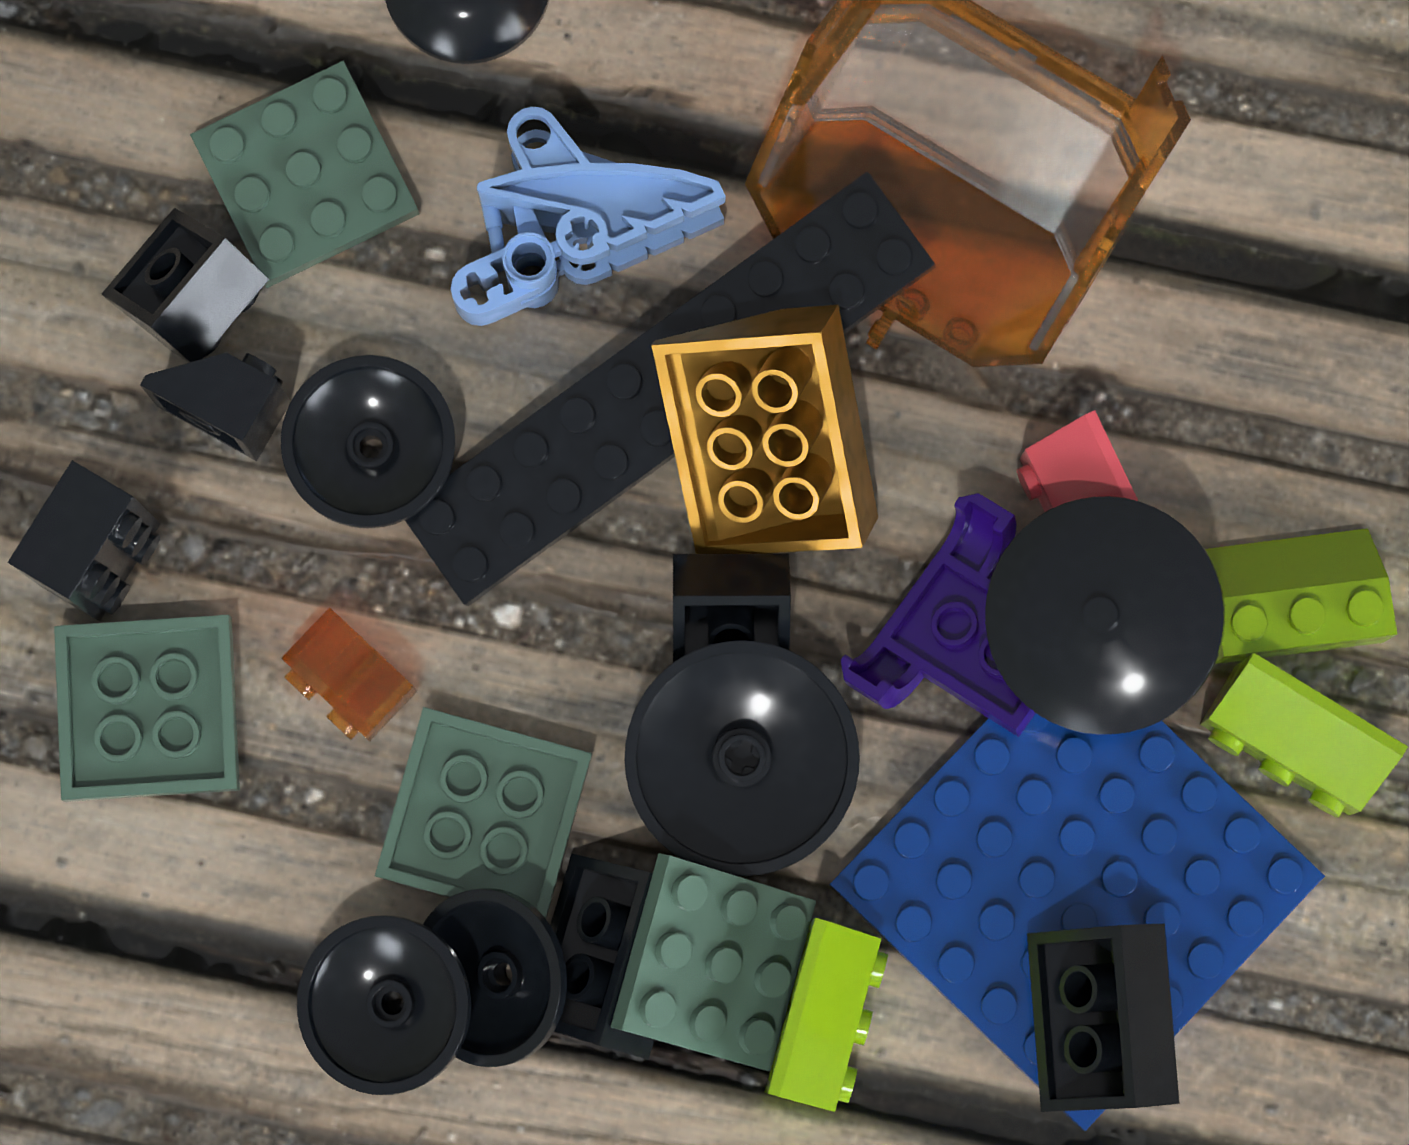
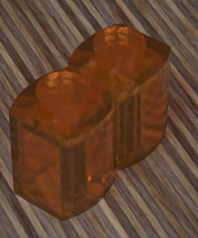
(348, 675)

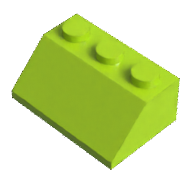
(1303, 595)
(1301, 736)
(826, 1016)

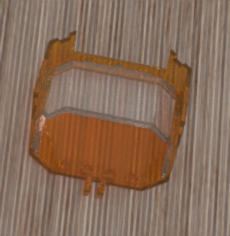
(987, 150)

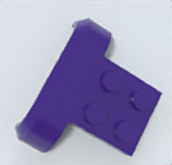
(942, 625)

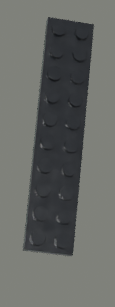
(614, 422)

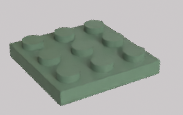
(305, 174)
(146, 708)
(483, 810)
(713, 962)

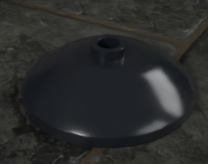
(467, 28)
(362, 402)
(488, 933)
(348, 1014)

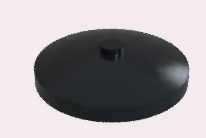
(1105, 615)
(742, 757)

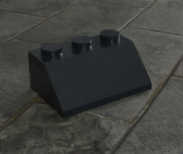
(596, 932)
(1103, 1018)

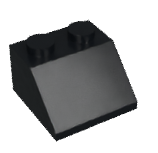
(186, 286)
(223, 398)
(730, 600)

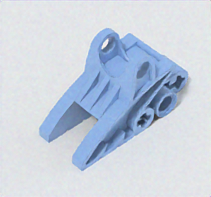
(582, 199)

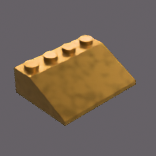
(768, 434)

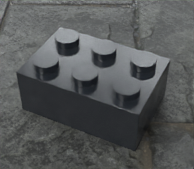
(87, 542)

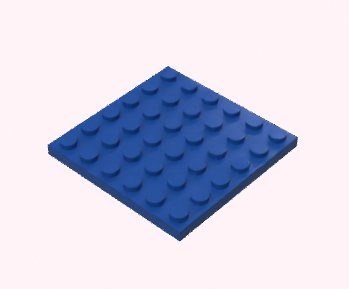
(1065, 839)

